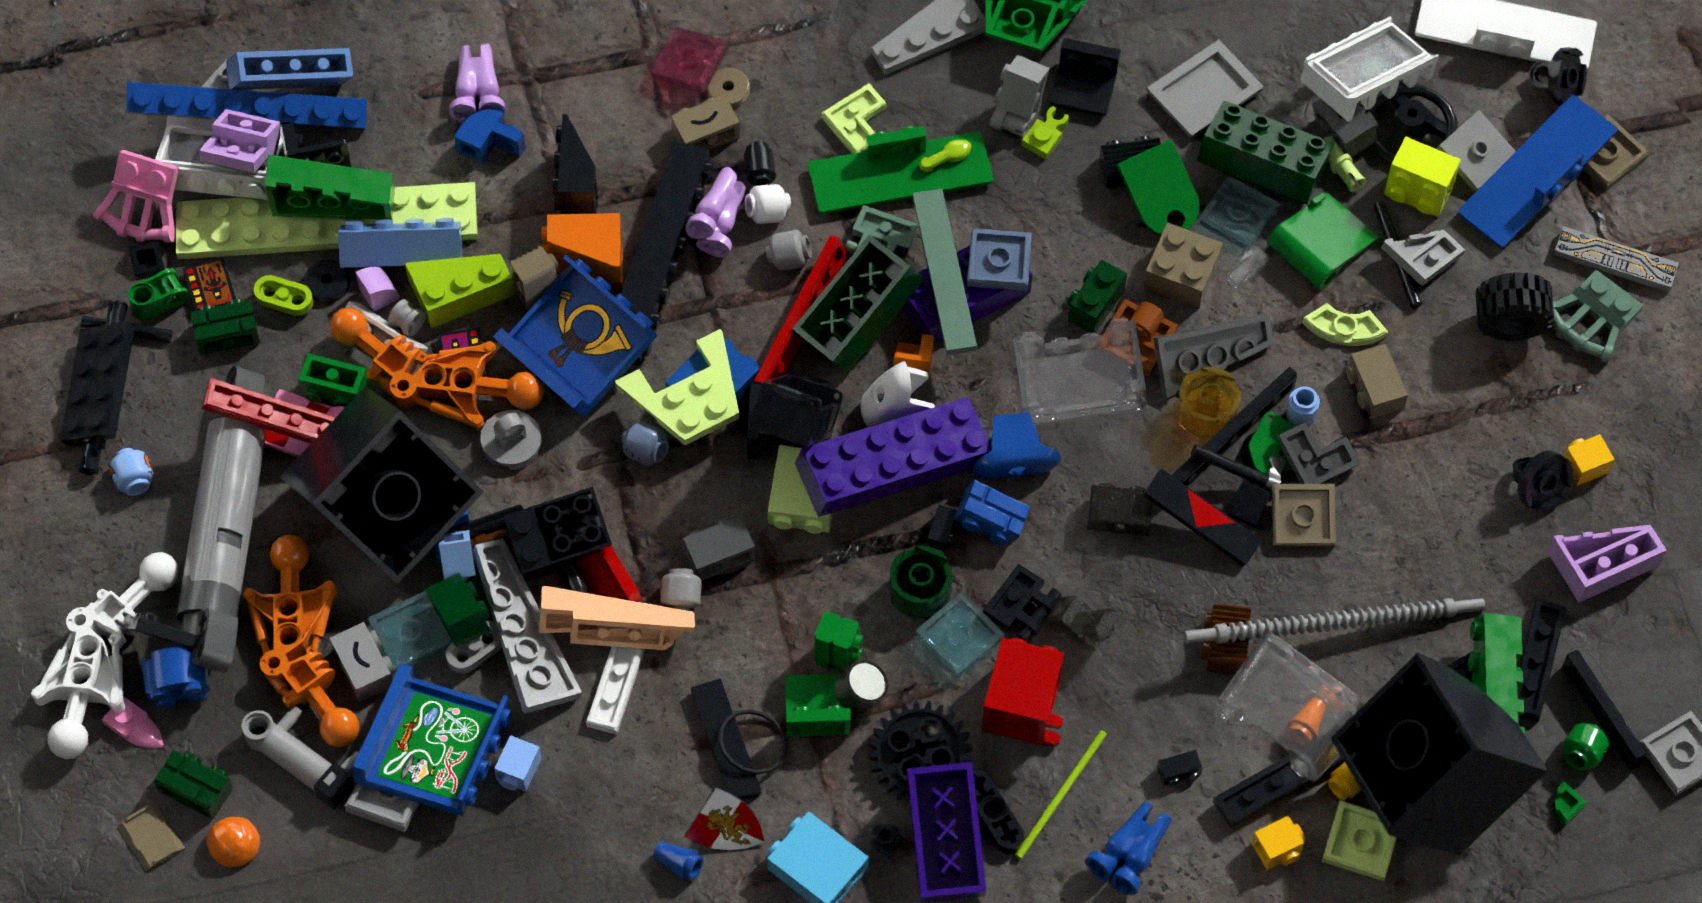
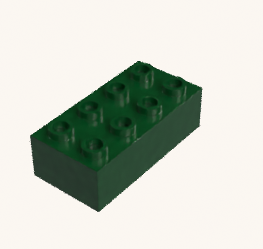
(1265, 152)
(858, 303)

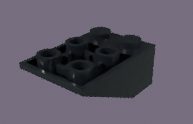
(575, 173)
(557, 533)

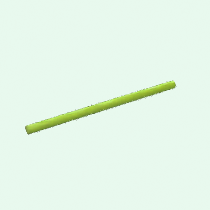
(1060, 794)

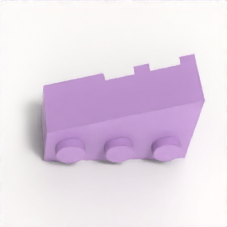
(1606, 559)

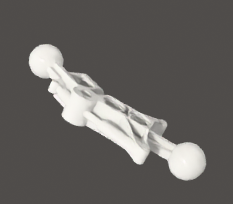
(104, 671)

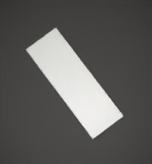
(614, 689)

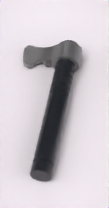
(1242, 471)

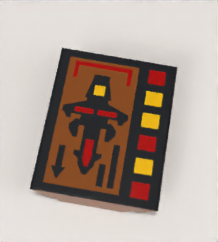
(209, 283)

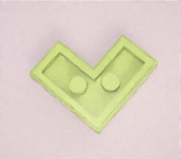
(850, 115)

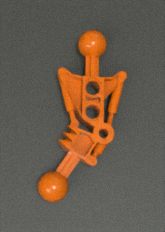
(399, 360)
(299, 663)

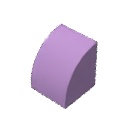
(376, 287)

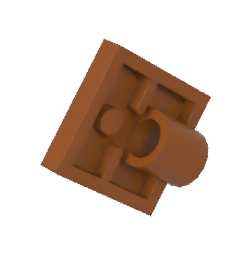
(1149, 324)

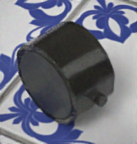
(861, 686)

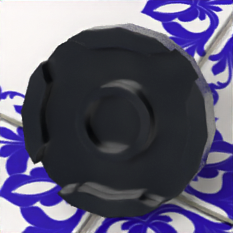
(1565, 75)
(1542, 479)

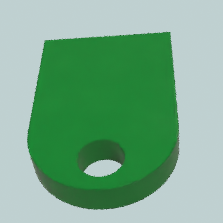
(1160, 186)

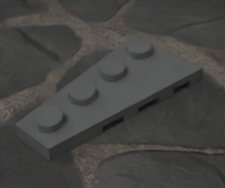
(1209, 347)

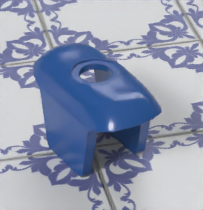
(1015, 450)

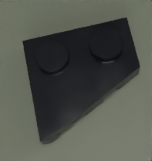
(151, 626)

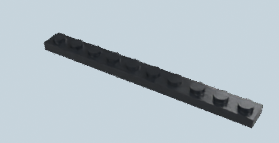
(1280, 779)

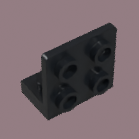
(1085, 77)
(329, 152)

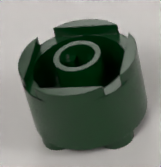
(916, 566)

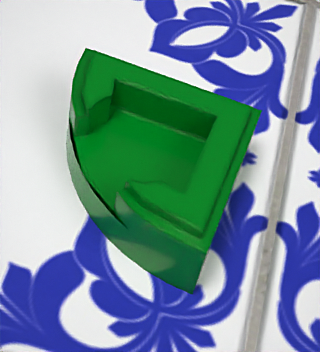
(1567, 804)

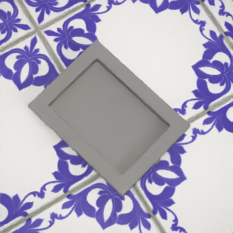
(1200, 86)

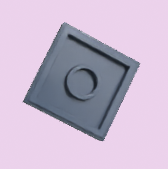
(999, 259)

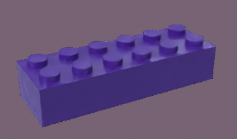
(892, 456)

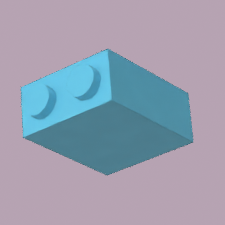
(816, 861)

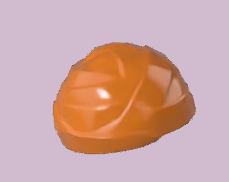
(233, 841)

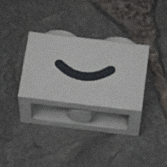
(362, 662)

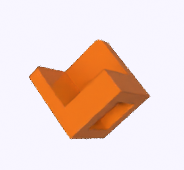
(916, 355)

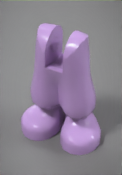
(475, 79)
(717, 214)

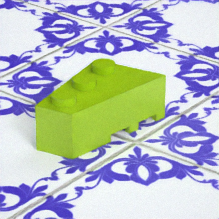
(458, 285)

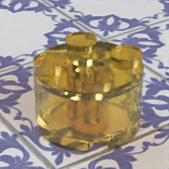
(1207, 401)

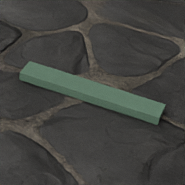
(944, 272)

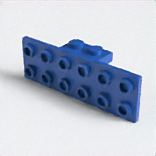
(1537, 171)

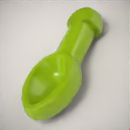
(952, 152)

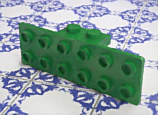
(892, 172)

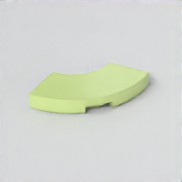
(1345, 328)

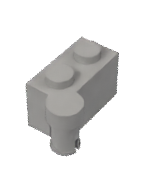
(1019, 95)

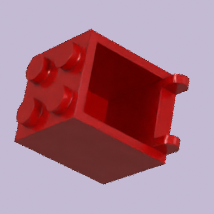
(1024, 693)

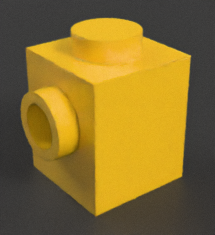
(1589, 459)
(1279, 843)

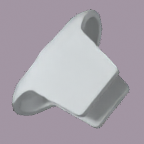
(897, 386)

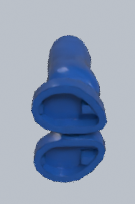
(1133, 843)

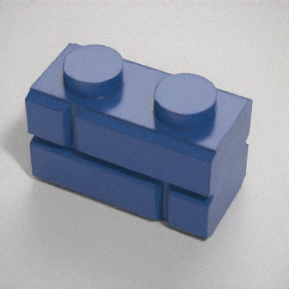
(991, 513)

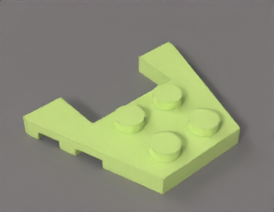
(695, 403)

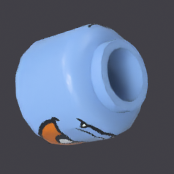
(131, 471)

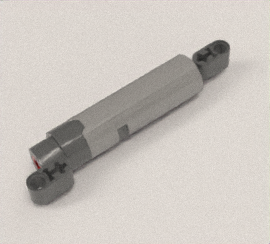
(221, 532)

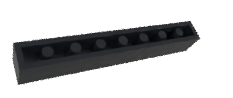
(665, 233)

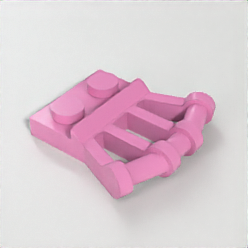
(147, 180)

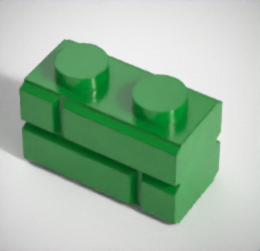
(837, 642)

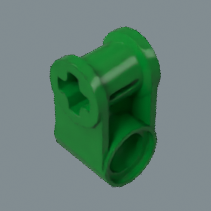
(158, 293)

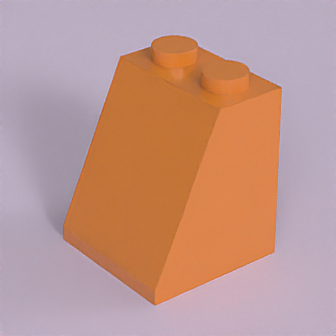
(592, 239)

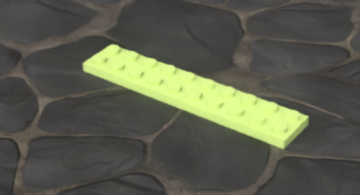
(249, 228)

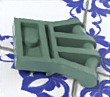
(1603, 302)

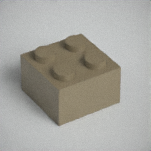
(1183, 265)

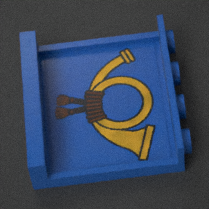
(579, 337)

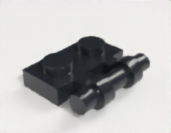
(1014, 597)

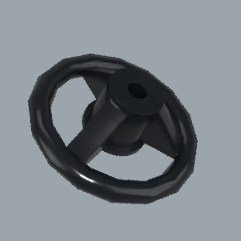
(1413, 119)

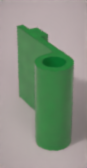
(1321, 239)

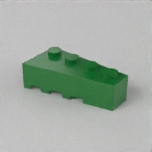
(327, 190)
(1494, 660)

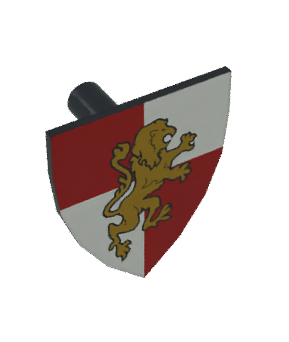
(725, 823)

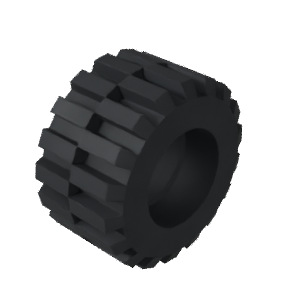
(1514, 306)

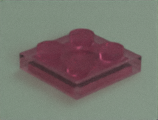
(689, 59)

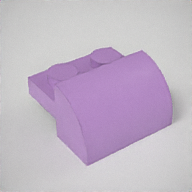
(241, 141)

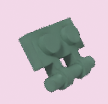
(888, 229)

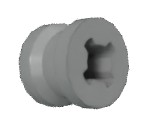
(406, 318)

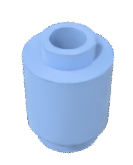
(1302, 406)

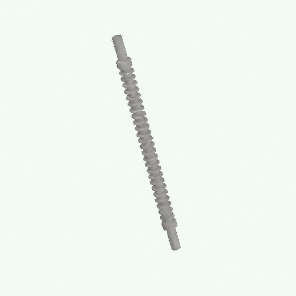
(1222, 633)

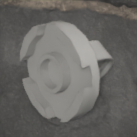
(511, 439)

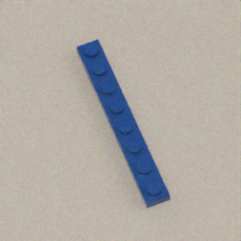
(212, 102)

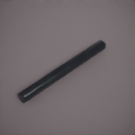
(1389, 232)

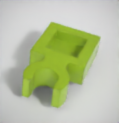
(1045, 136)

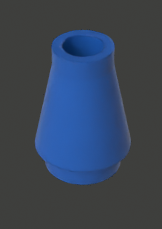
(680, 860)

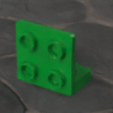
(814, 707)

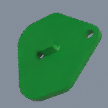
(1264, 442)

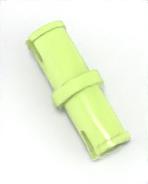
(1343, 166)

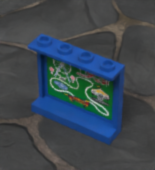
(430, 743)

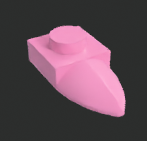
(134, 726)

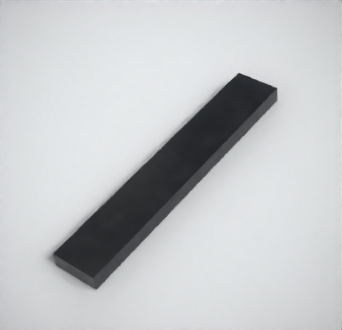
(1239, 425)

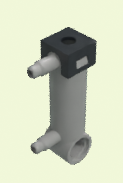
(328, 780)

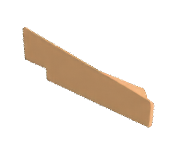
(611, 620)

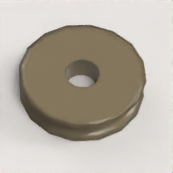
(730, 77)

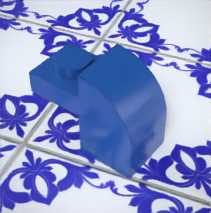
(484, 131)

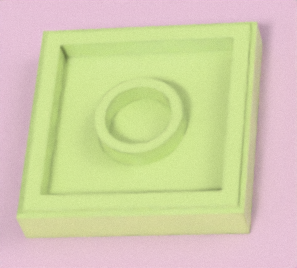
(1359, 842)

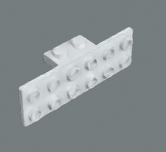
(1505, 28)

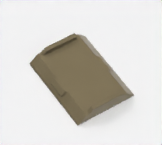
(150, 837)

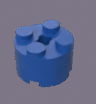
(174, 677)

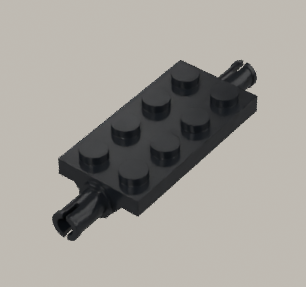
(98, 386)

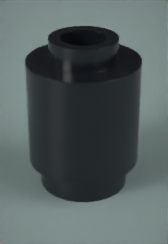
(759, 164)

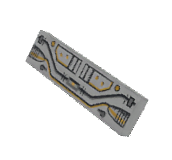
(1616, 259)

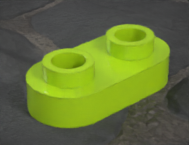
(285, 295)

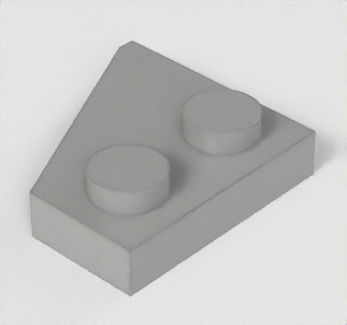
(1424, 254)

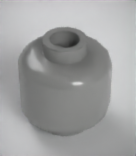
(789, 250)
(681, 589)

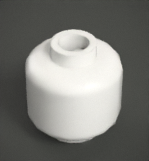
(767, 204)

